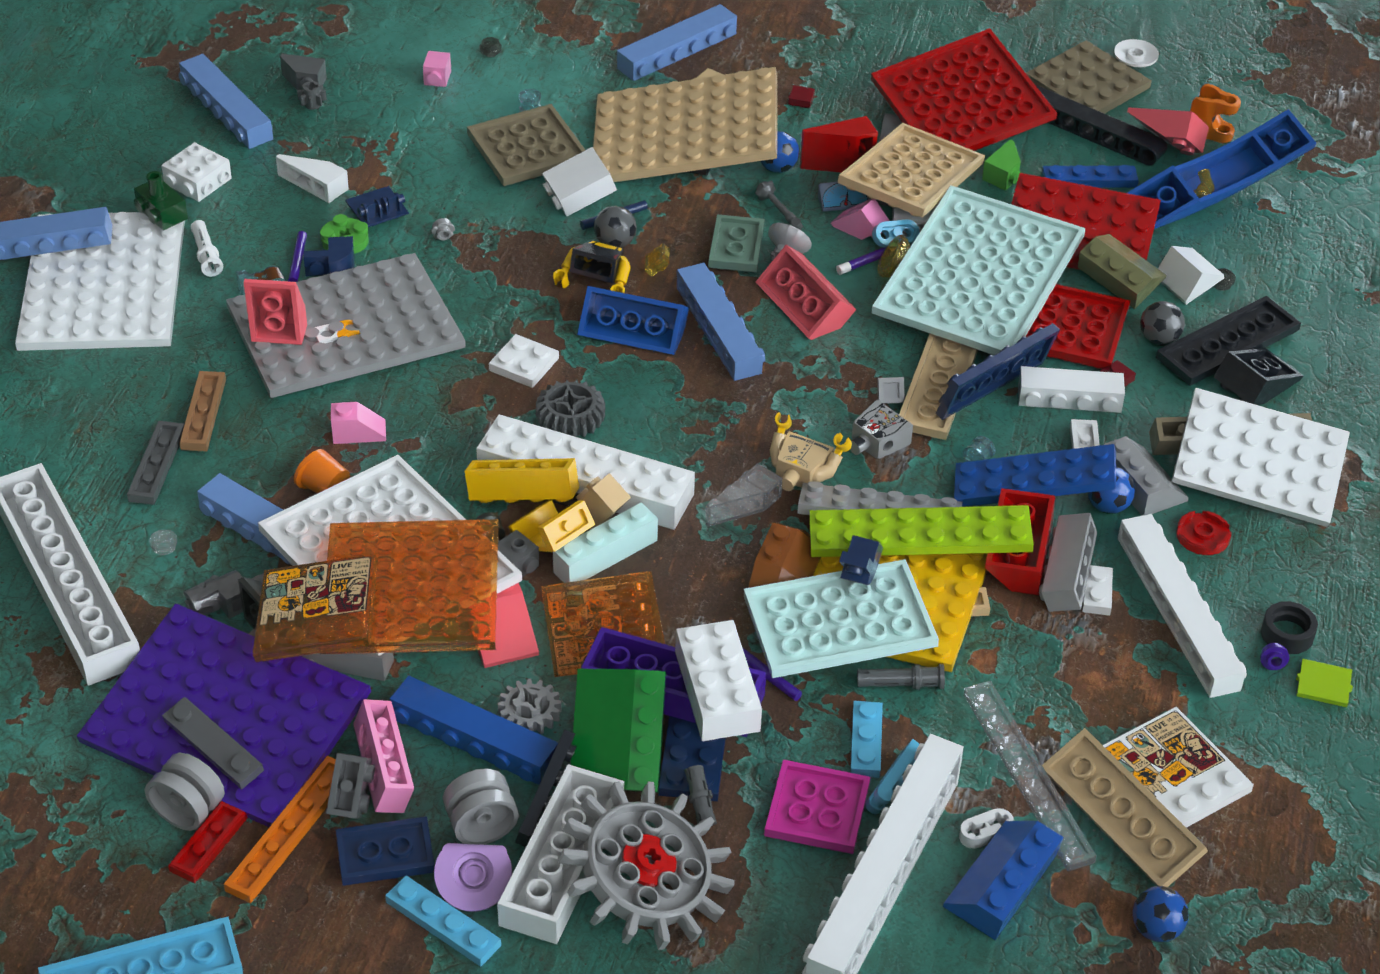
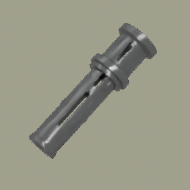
(915, 677)

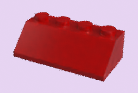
(1024, 570)

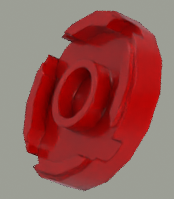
(1203, 532)

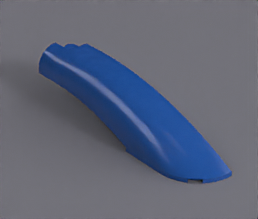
(1230, 166)

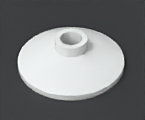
(1136, 53)

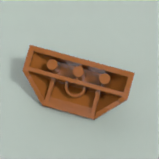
(783, 556)

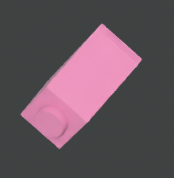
(860, 219)
(356, 424)

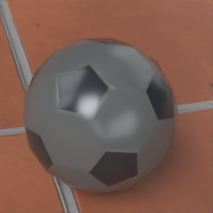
(615, 226)
(1162, 323)

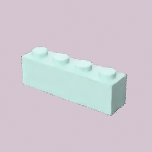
(606, 544)

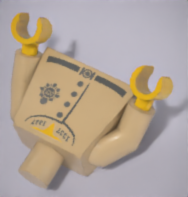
(804, 459)

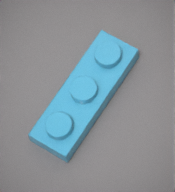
(866, 738)

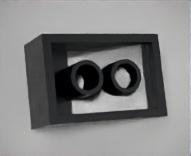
(1256, 375)

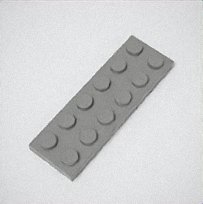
(841, 497)

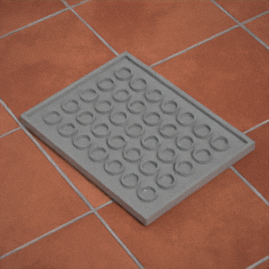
(389, 305)

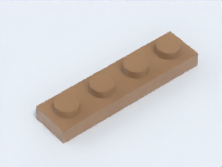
(203, 411)

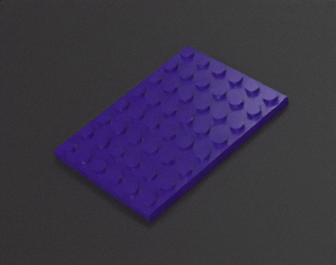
(276, 709)

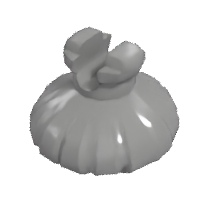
(785, 234)

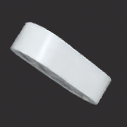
(984, 826)

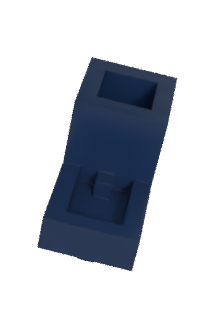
(337, 258)
(861, 560)

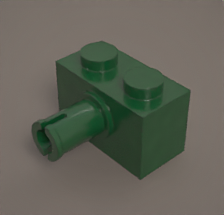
(160, 202)

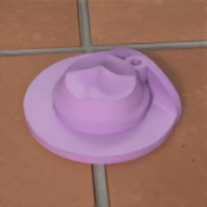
(472, 875)

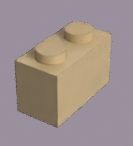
(603, 498)

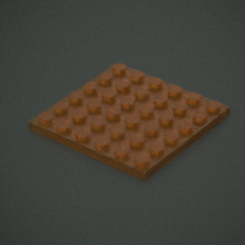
(430, 582)

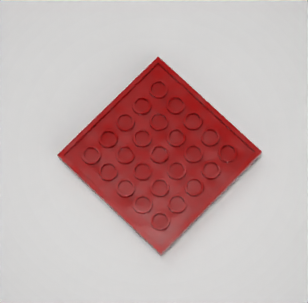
(965, 92)

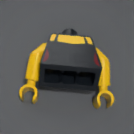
(596, 261)

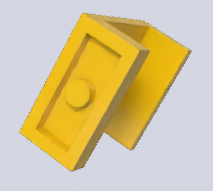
(553, 529)

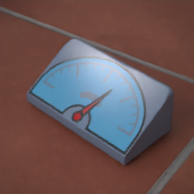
(837, 197)

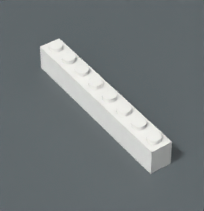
(1182, 606)

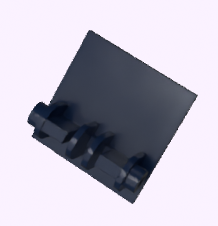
(378, 206)

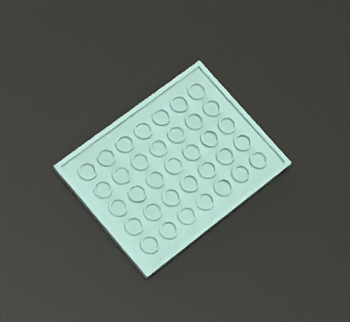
(979, 271)

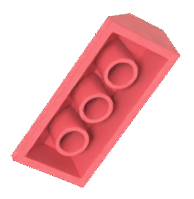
(804, 294)

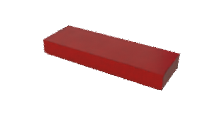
(207, 842)

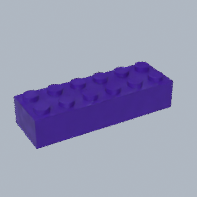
(625, 651)

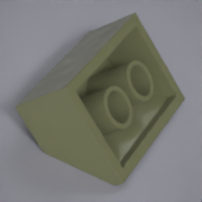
(1119, 269)

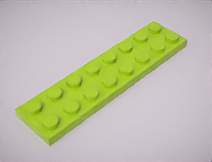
(924, 530)

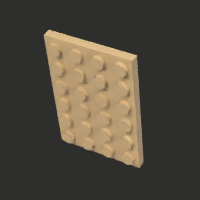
(911, 169)

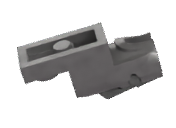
(217, 594)

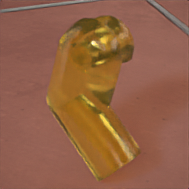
(1206, 186)

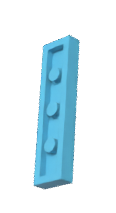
(443, 920)

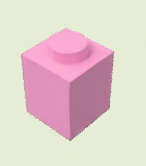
(437, 68)

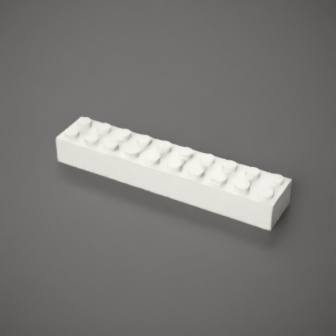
(66, 575)
(887, 861)

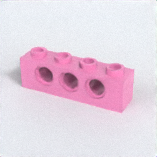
(381, 741)

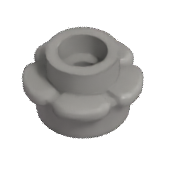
(442, 229)

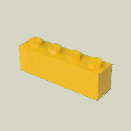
(522, 480)

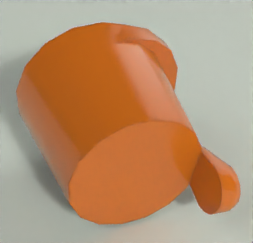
(319, 472)

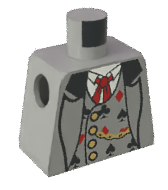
(880, 431)

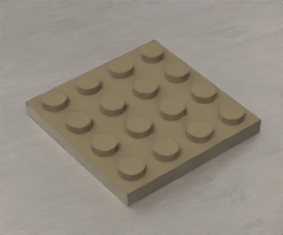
(1090, 77)
(525, 143)

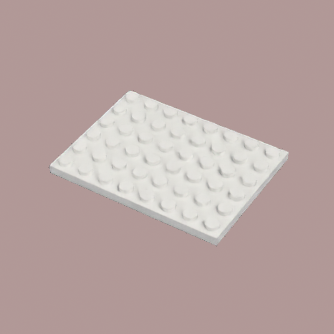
(105, 292)
(379, 494)

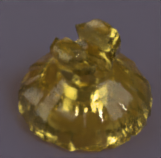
(893, 256)

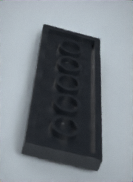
(1247, 328)

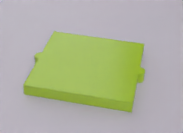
(1324, 683)

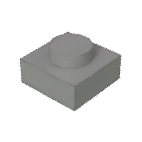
(890, 390)

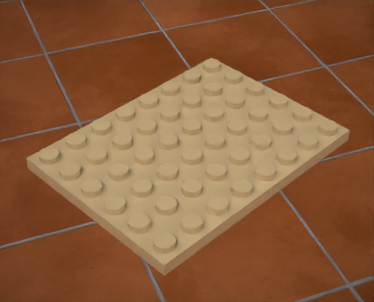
(688, 125)

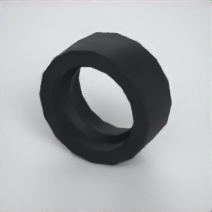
(1293, 613)

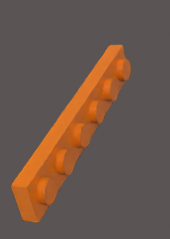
(282, 835)

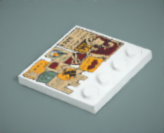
(1180, 766)

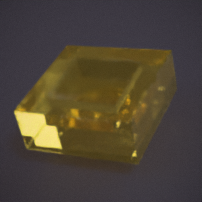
(657, 260)

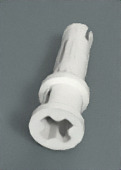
(200, 232)

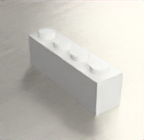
(1071, 389)

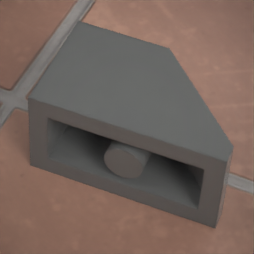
(303, 69)

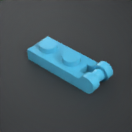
(893, 777)

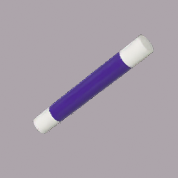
(860, 261)

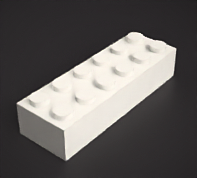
(537, 891)

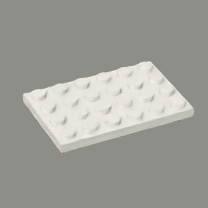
(1261, 457)

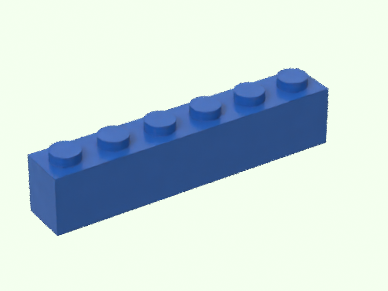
(473, 729)

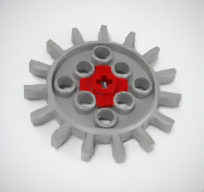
(647, 864)

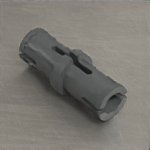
(699, 793)

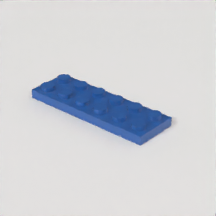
(1044, 473)

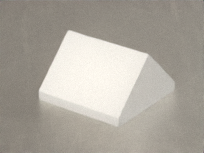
(1188, 273)

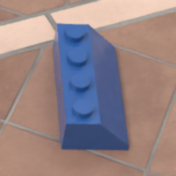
(632, 320)
(1004, 875)

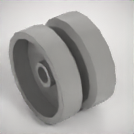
(184, 791)
(480, 806)

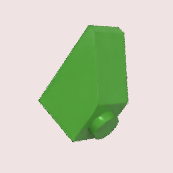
(1003, 166)

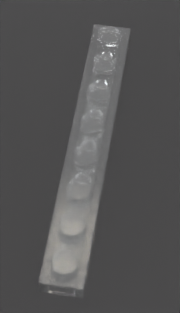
(1029, 774)

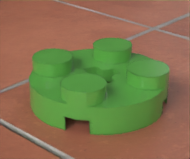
(344, 227)

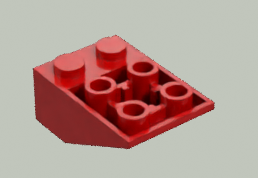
(836, 144)

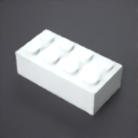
(718, 680)

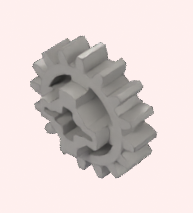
(530, 705)

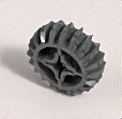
(570, 408)

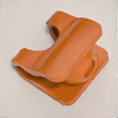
(1208, 108)

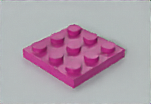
(817, 806)

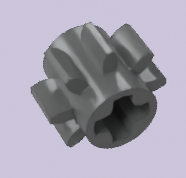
(312, 95)

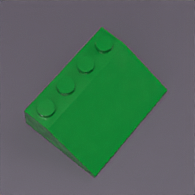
(620, 724)

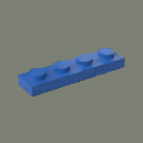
(1095, 176)

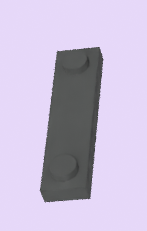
(155, 463)
(213, 743)

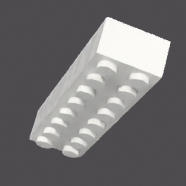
(657, 485)

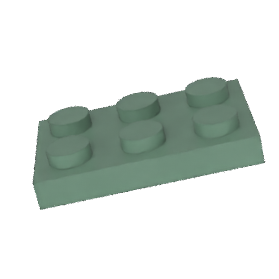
(736, 243)

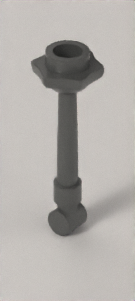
(765, 191)

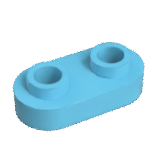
(893, 229)

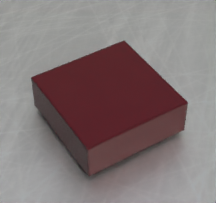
(801, 96)

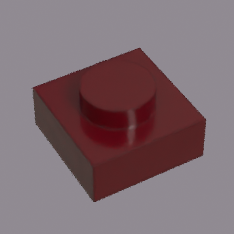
(1118, 367)

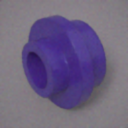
(1274, 650)

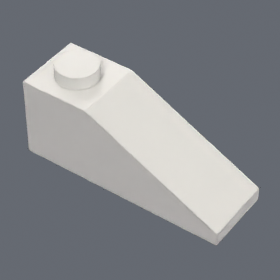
(314, 176)

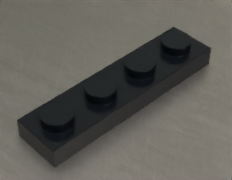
(552, 776)

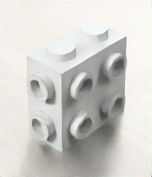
(196, 171)

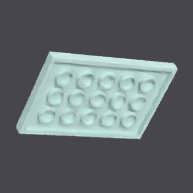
(839, 621)

